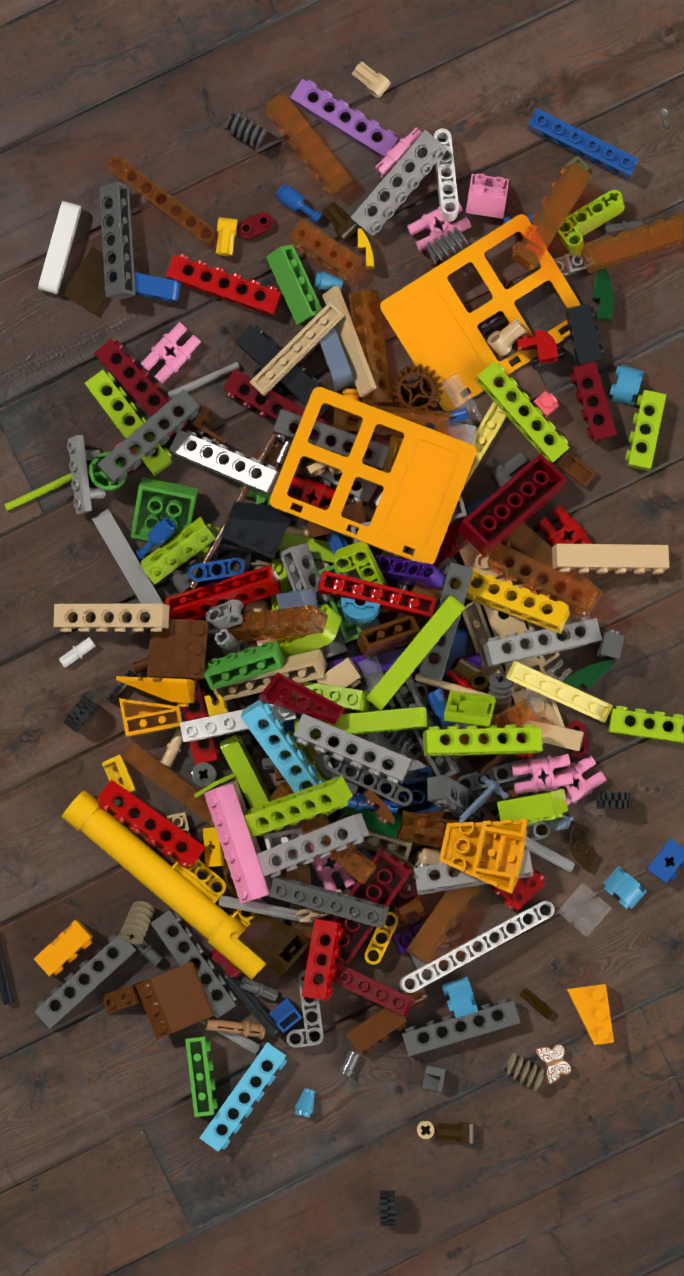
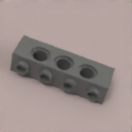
(451, 796)

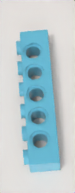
(273, 748)
(210, 1134)

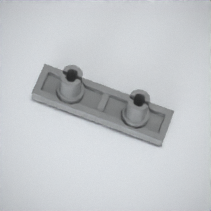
(80, 482)

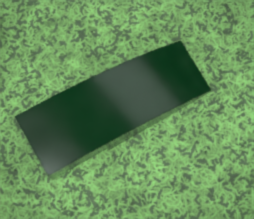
(604, 295)
(589, 674)
(373, 823)

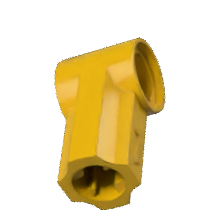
(226, 232)

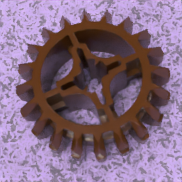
(410, 385)

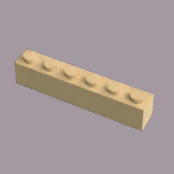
(610, 558)
(298, 667)

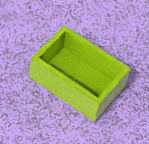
(534, 807)

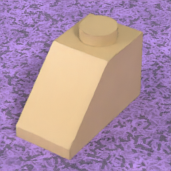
(342, 675)

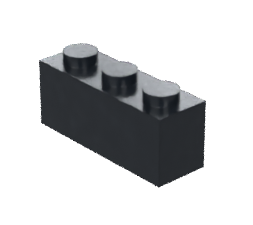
(584, 334)

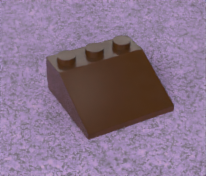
(179, 650)
(174, 1000)

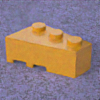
(148, 718)
(64, 948)
(593, 1009)

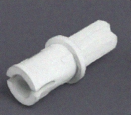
(77, 652)

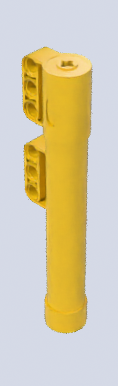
(173, 884)

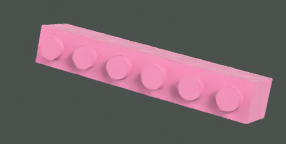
(236, 843)

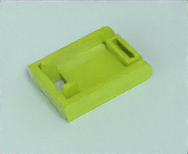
(472, 709)

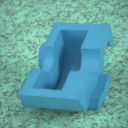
(627, 385)
(359, 614)
(624, 887)
(460, 996)

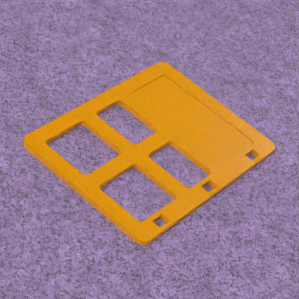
(446, 336)
(416, 493)

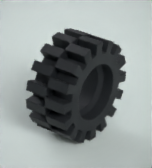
(80, 714)
(615, 800)
(388, 1208)

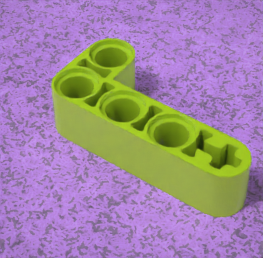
(588, 219)
(360, 563)
(306, 643)

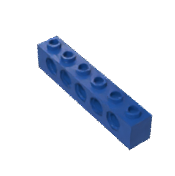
(582, 144)

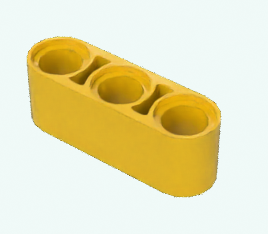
(380, 948)

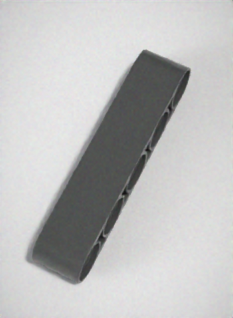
(375, 787)

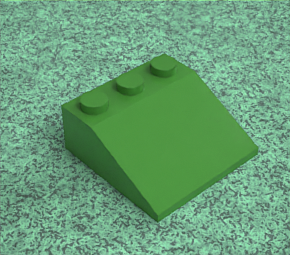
(161, 500)

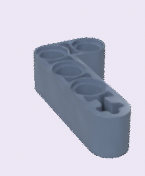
(336, 361)

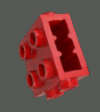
(523, 890)

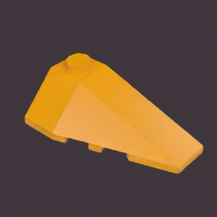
(170, 689)

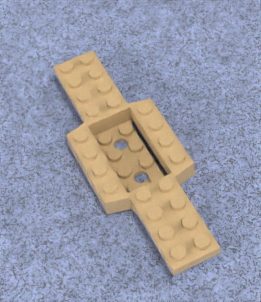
(479, 633)

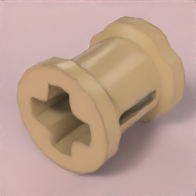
(425, 1135)

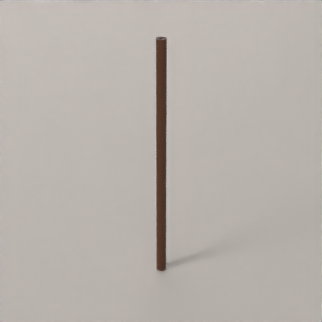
(240, 498)

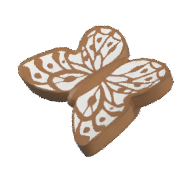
(554, 1061)

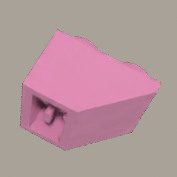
(487, 195)

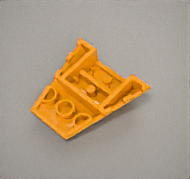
(486, 850)

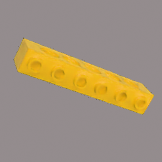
(554, 621)

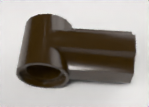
(343, 225)
(470, 671)
(458, 1132)

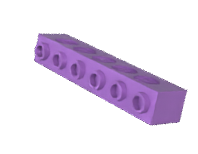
(348, 129)

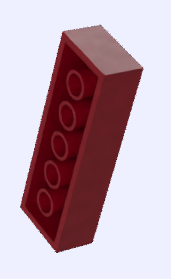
(512, 505)
(379, 888)

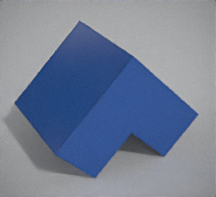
(285, 1015)

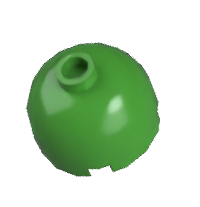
(99, 478)

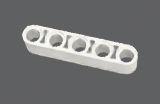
(446, 183)
(59, 247)

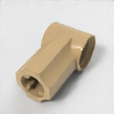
(374, 82)
(503, 340)

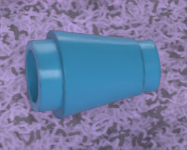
(326, 281)
(305, 1104)

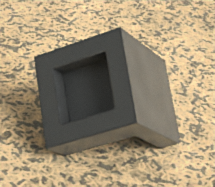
(434, 1078)

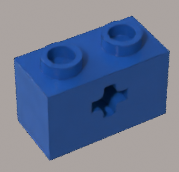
(657, 866)

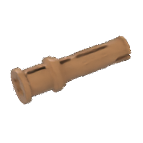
(245, 1028)

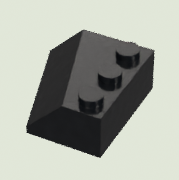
(256, 527)

